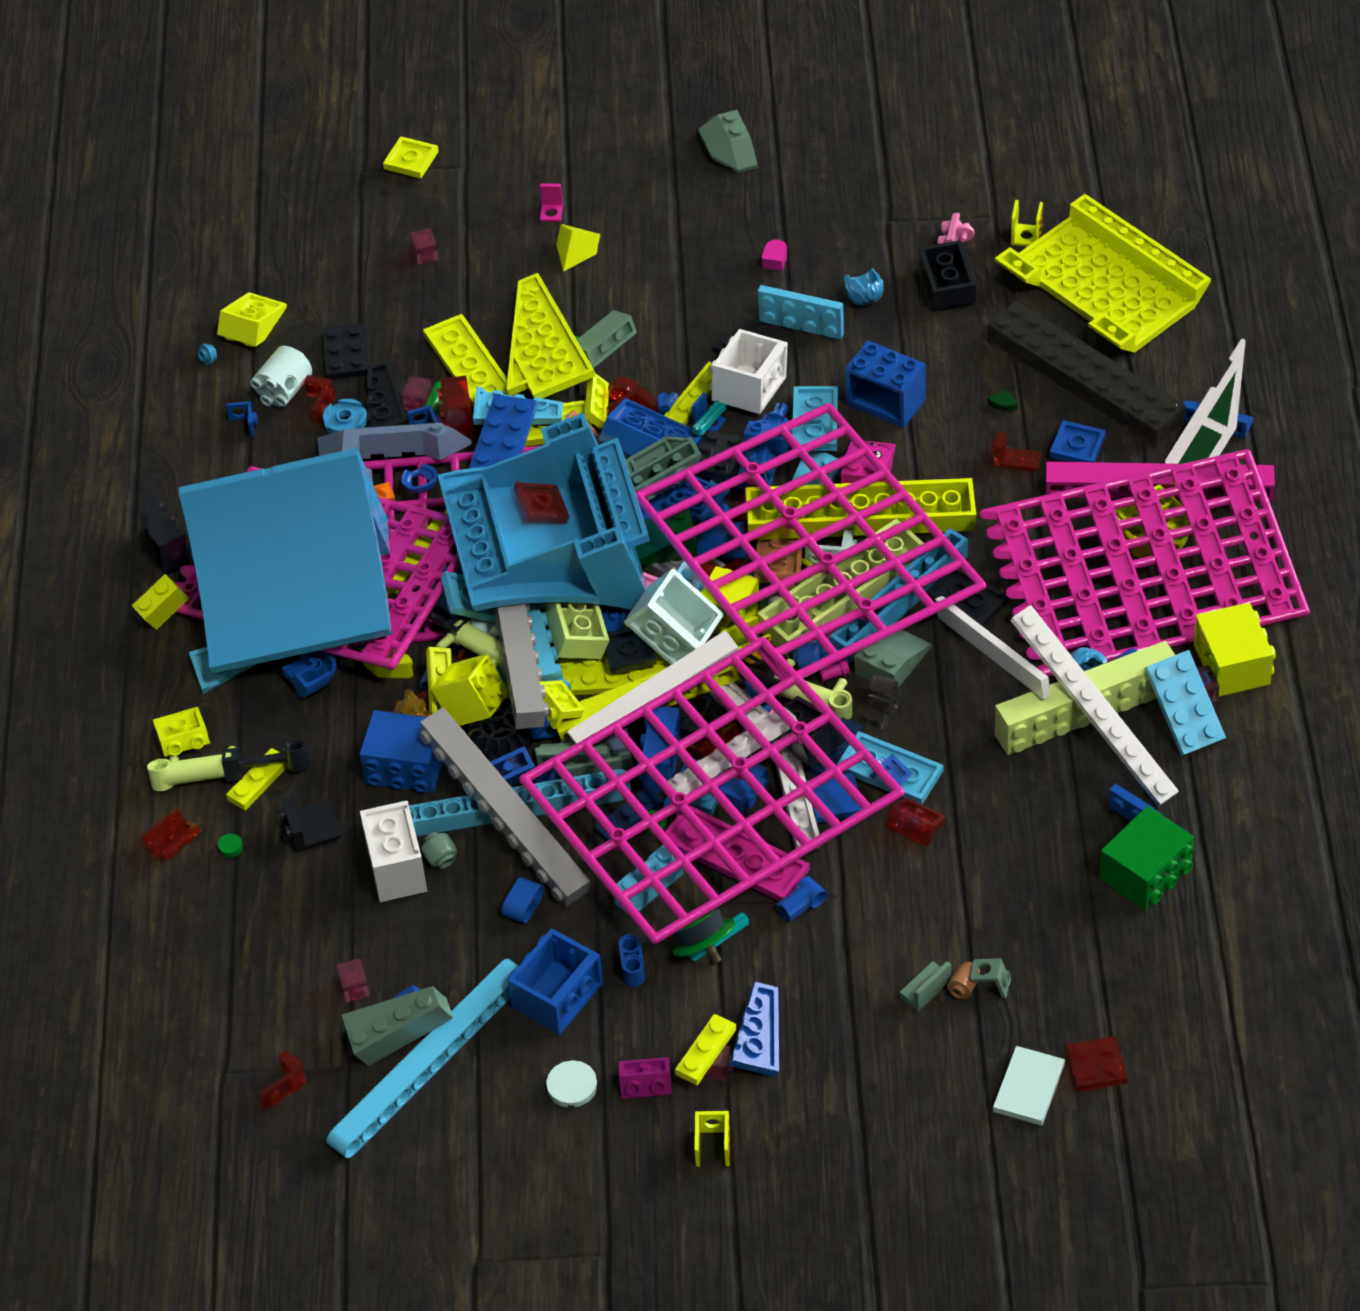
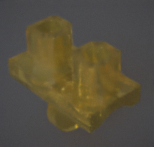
(412, 705)

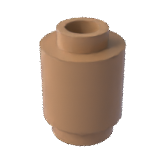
(960, 983)

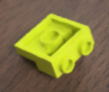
(181, 731)

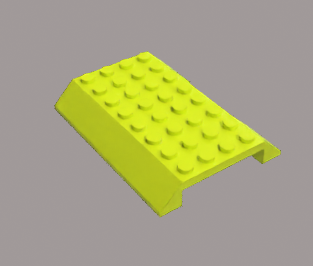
(1110, 275)

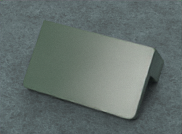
(926, 985)

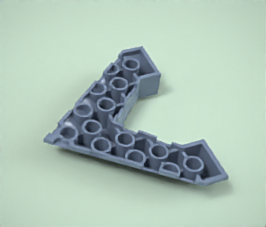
(423, 439)

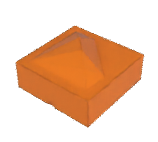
(384, 491)

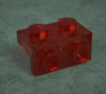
(170, 835)

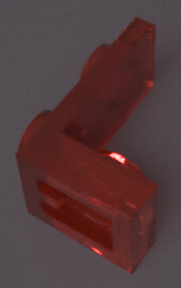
(638, 396)

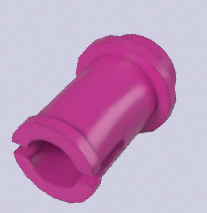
(834, 670)

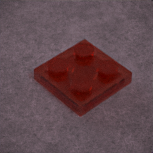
(541, 502)
(1097, 1063)

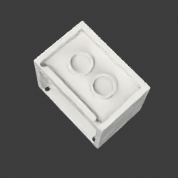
(749, 371)
(393, 851)

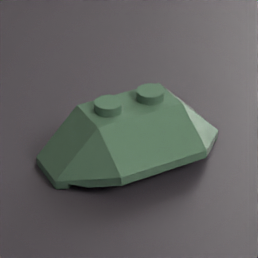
(729, 141)
(661, 461)

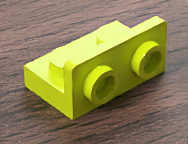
(561, 703)

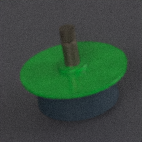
(703, 935)

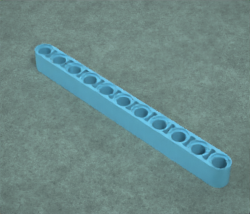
(465, 813)
(422, 1062)

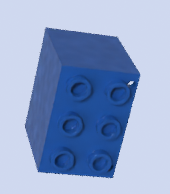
(885, 384)
(397, 755)
(555, 981)

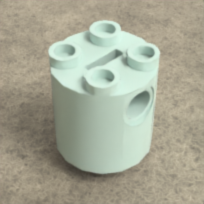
(281, 376)

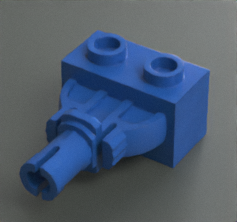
(776, 445)

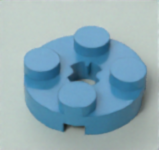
(334, 416)

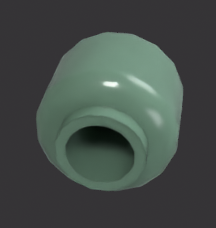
(439, 850)

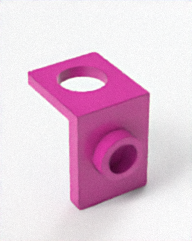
(551, 200)

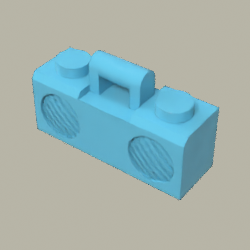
(655, 862)

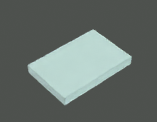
(1029, 1085)

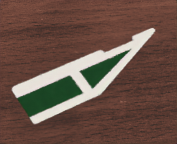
(1215, 417)

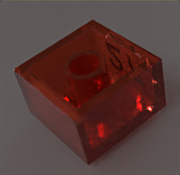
(456, 405)

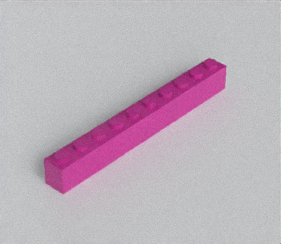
(1071, 475)

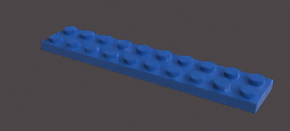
(502, 434)

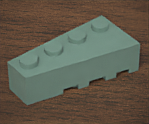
(395, 1023)

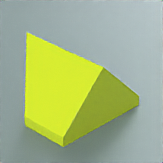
(575, 245)

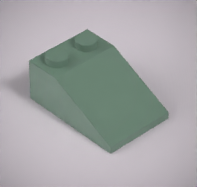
(891, 657)

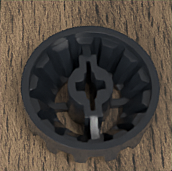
(498, 737)

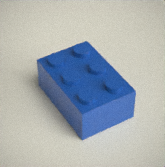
(653, 743)

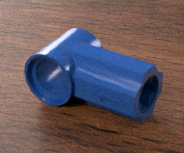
(806, 895)

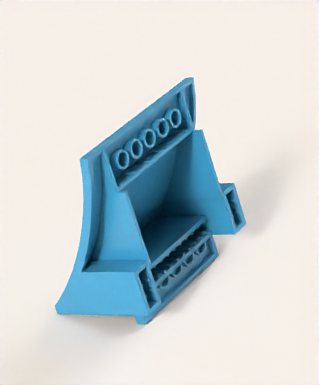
(288, 559)
(544, 561)

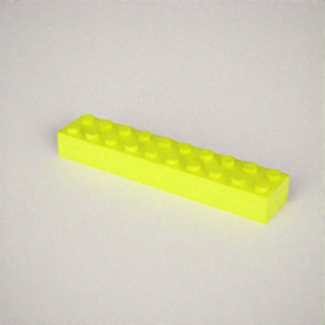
(945, 501)

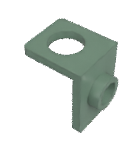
(997, 973)

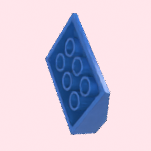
(640, 427)

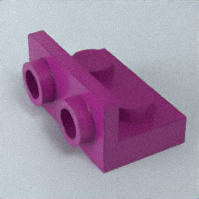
(645, 1077)

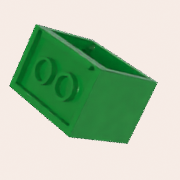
(1147, 858)

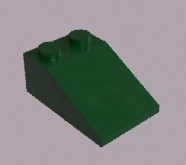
(659, 548)

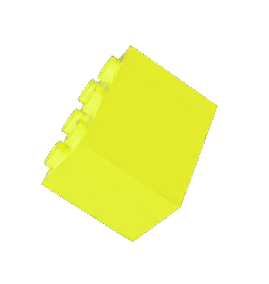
(1234, 648)

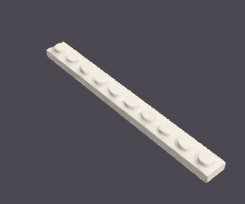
(1094, 706)

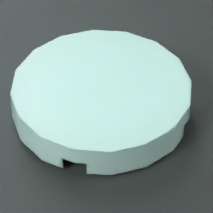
(571, 1083)

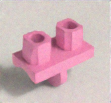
(955, 230)

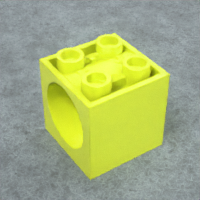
(733, 592)
(470, 689)

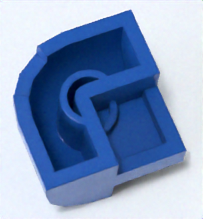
(310, 672)

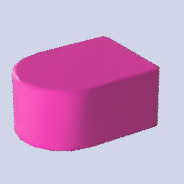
(774, 255)

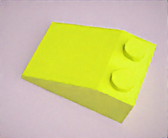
(249, 319)

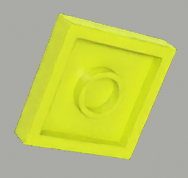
(410, 157)

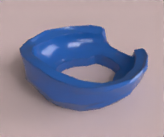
(426, 471)

